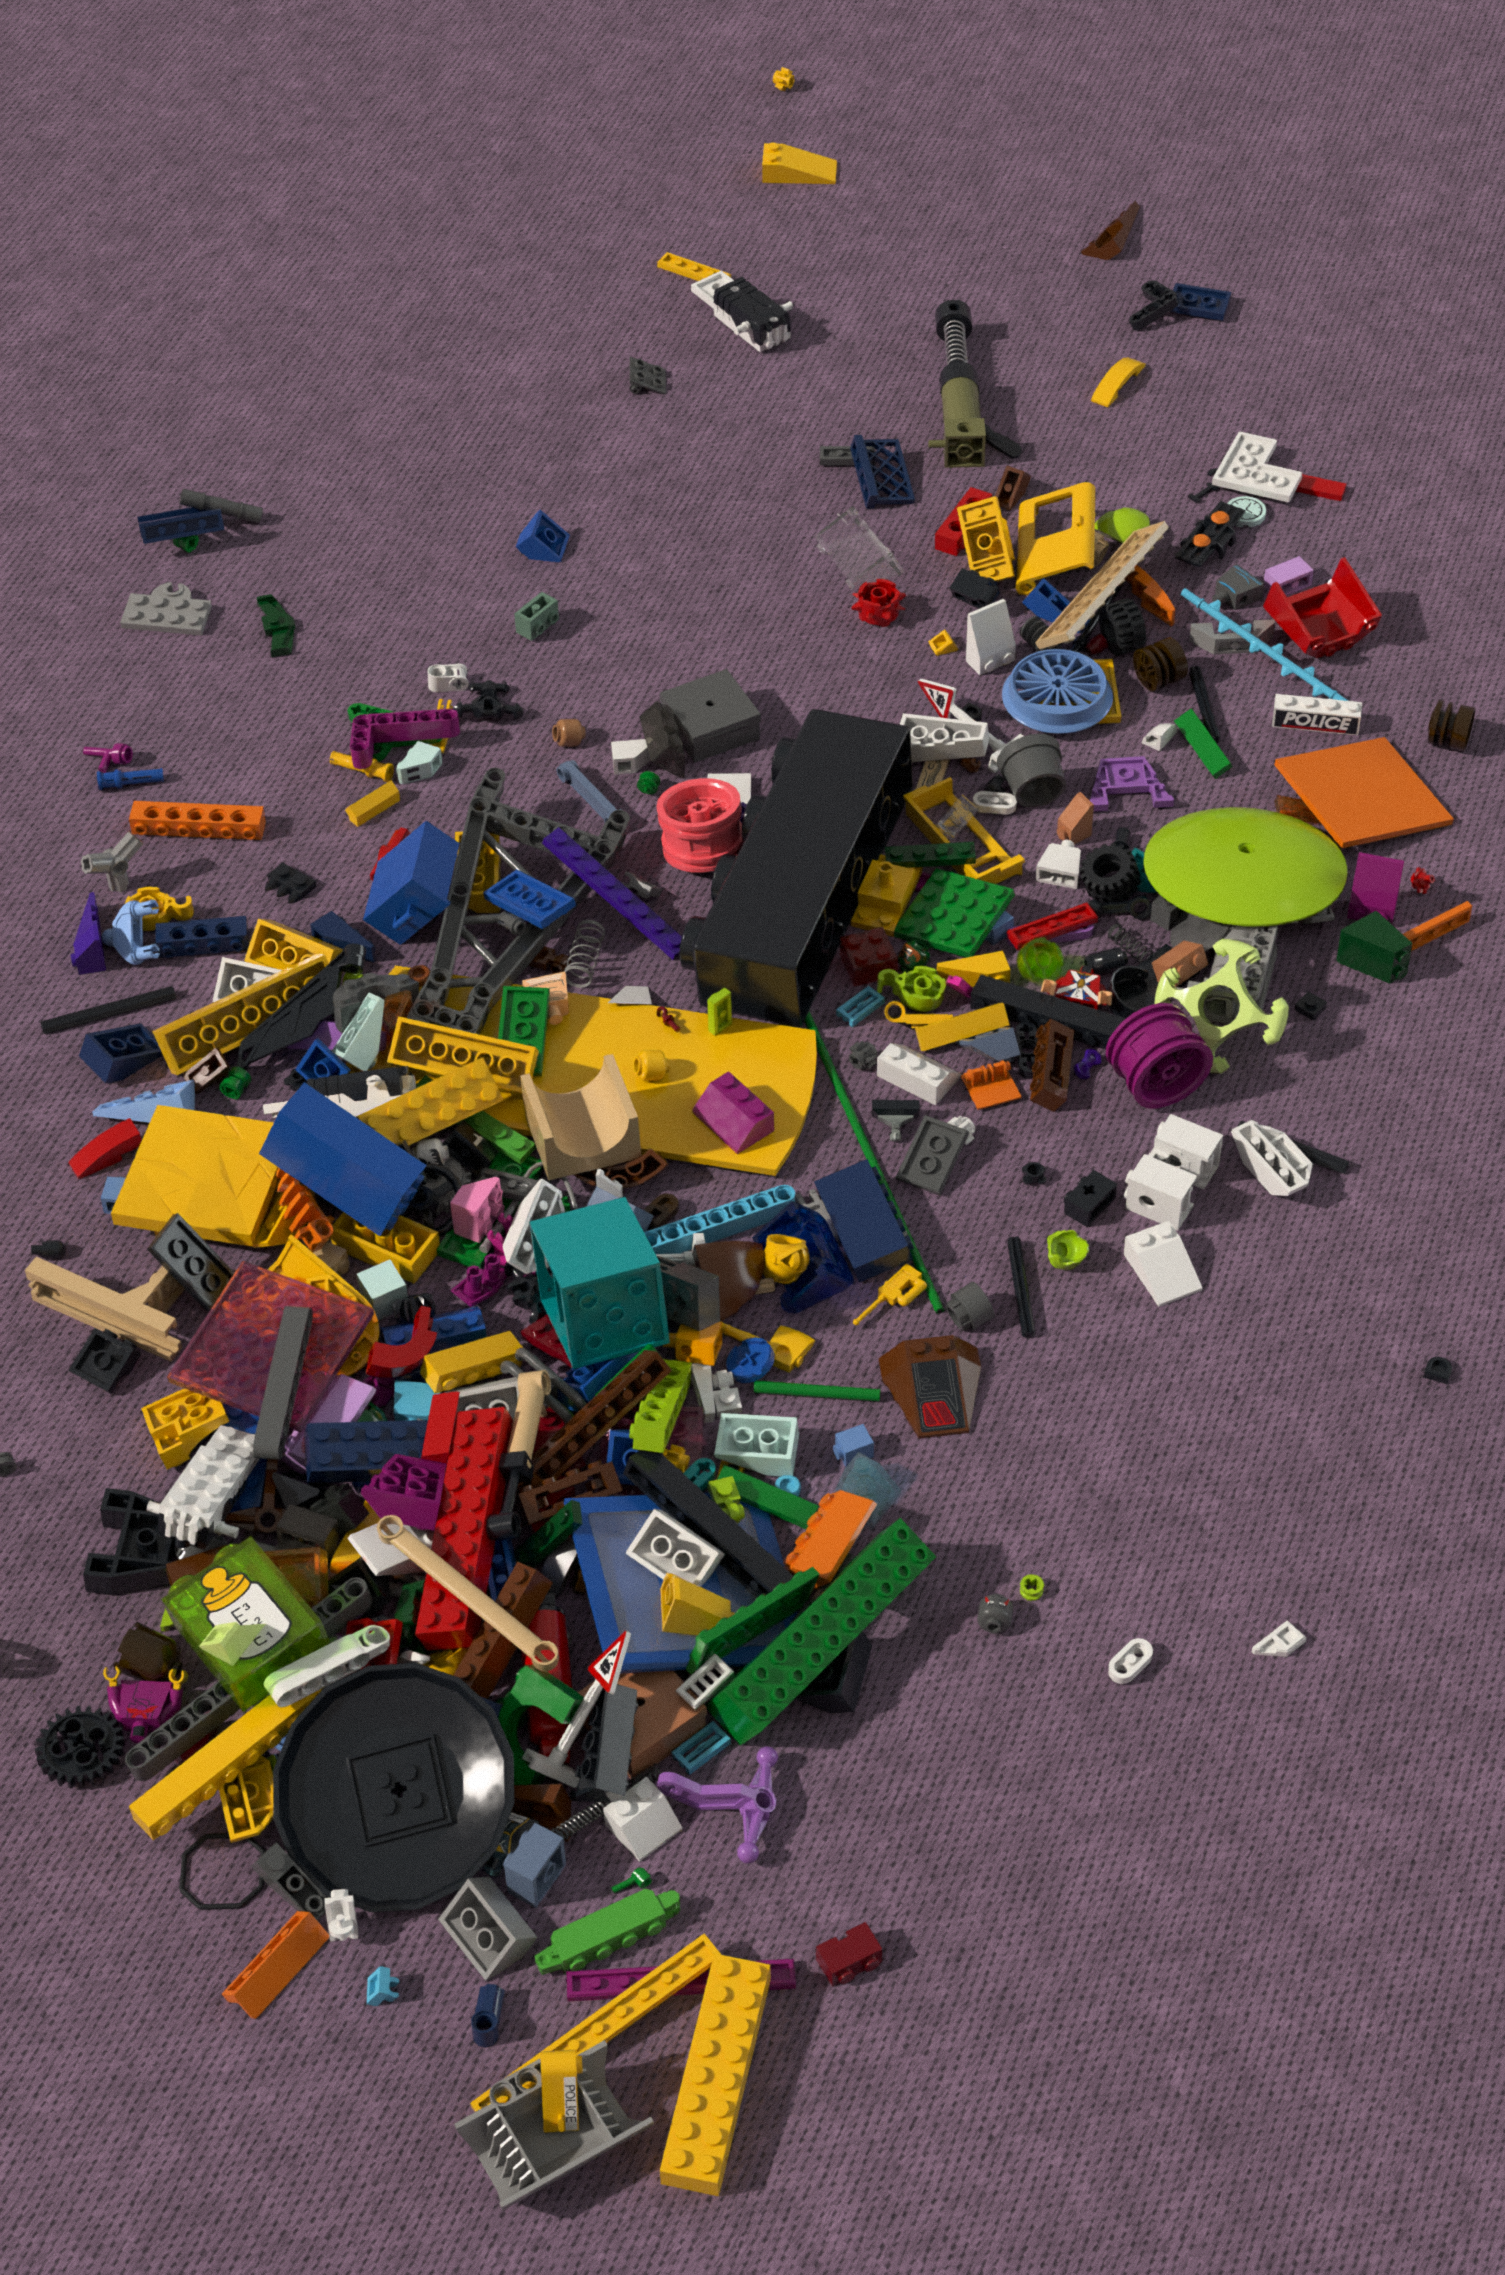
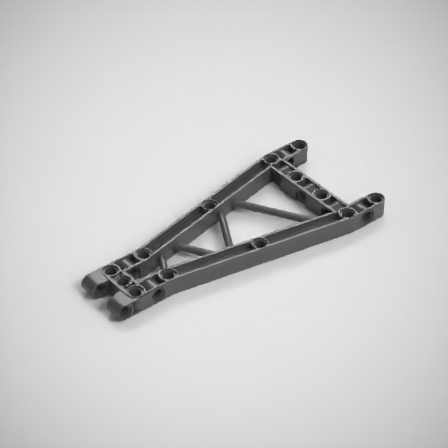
(485, 816)

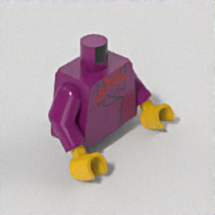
(144, 1704)

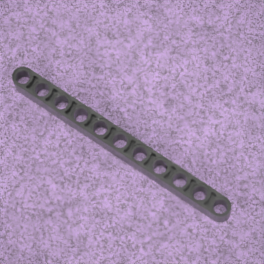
(223, 1707)

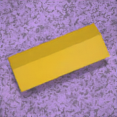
(373, 803)

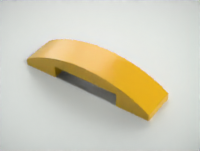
(1114, 380)

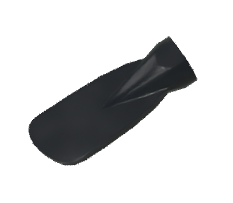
(1002, 443)

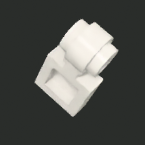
(725, 1399)

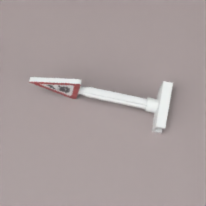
(942, 700)
(606, 1673)

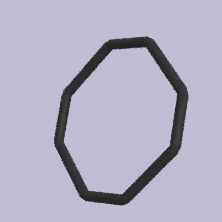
(216, 1906)

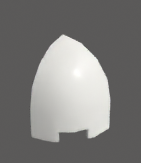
(1160, 736)

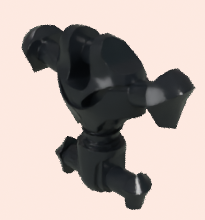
(488, 703)
(526, 1291)

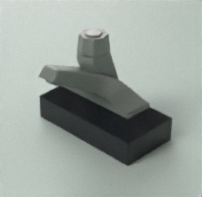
(895, 1114)

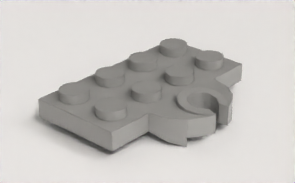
(167, 611)

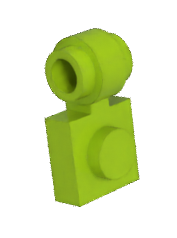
(726, 1495)

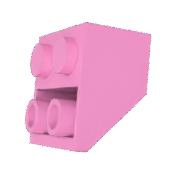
(477, 1208)

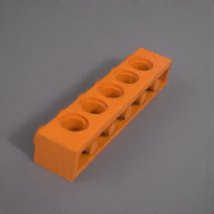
(197, 820)

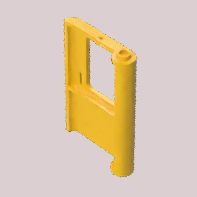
(1059, 550)

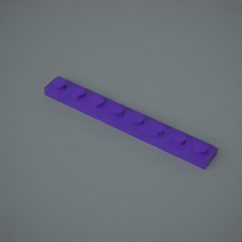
(614, 892)

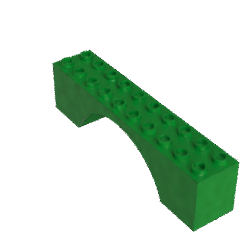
(820, 1632)

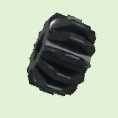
(407, 1307)

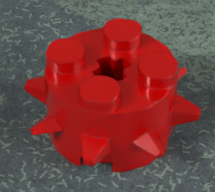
(878, 602)

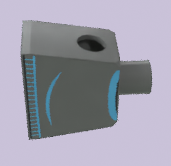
(1238, 588)

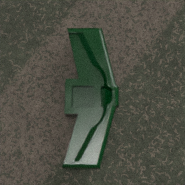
(277, 624)

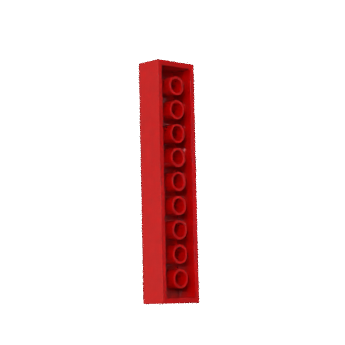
(469, 1495)

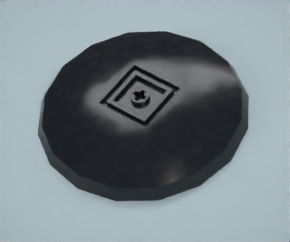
(352, 1753)

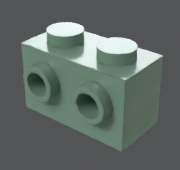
(536, 616)

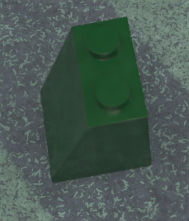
(1375, 948)

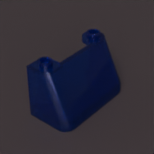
(827, 1269)

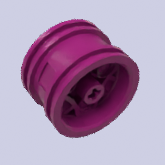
(1159, 1055)

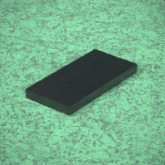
(1142, 993)
(191, 1261)

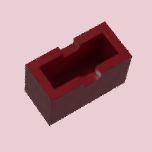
(850, 1955)

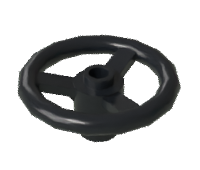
(432, 1202)

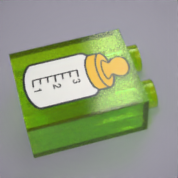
(247, 1590)

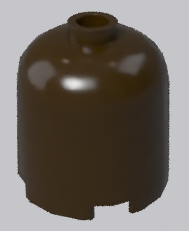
(148, 1655)

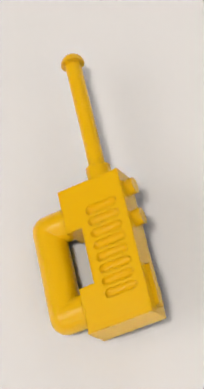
(892, 1290)

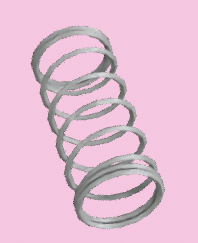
(594, 940)

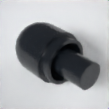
(49, 1249)

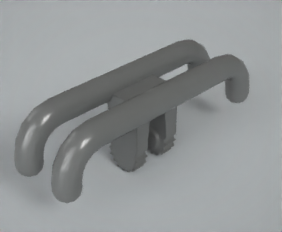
(556, 1382)

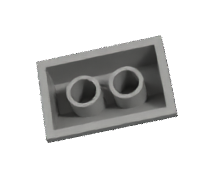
(487, 1927)

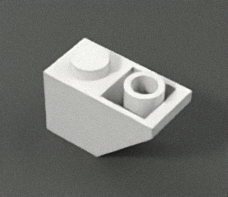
(629, 756)

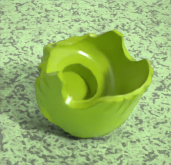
(1066, 1249)

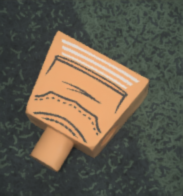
(558, 994)

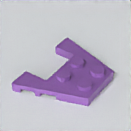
(1127, 776)

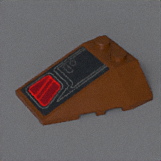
(933, 1383)

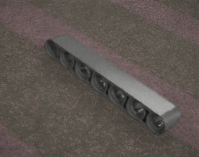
(282, 1383)

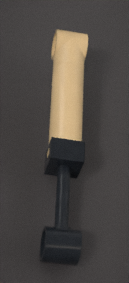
(516, 1462)

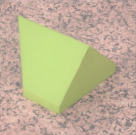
(230, 1640)

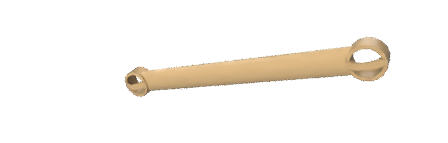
(468, 1593)

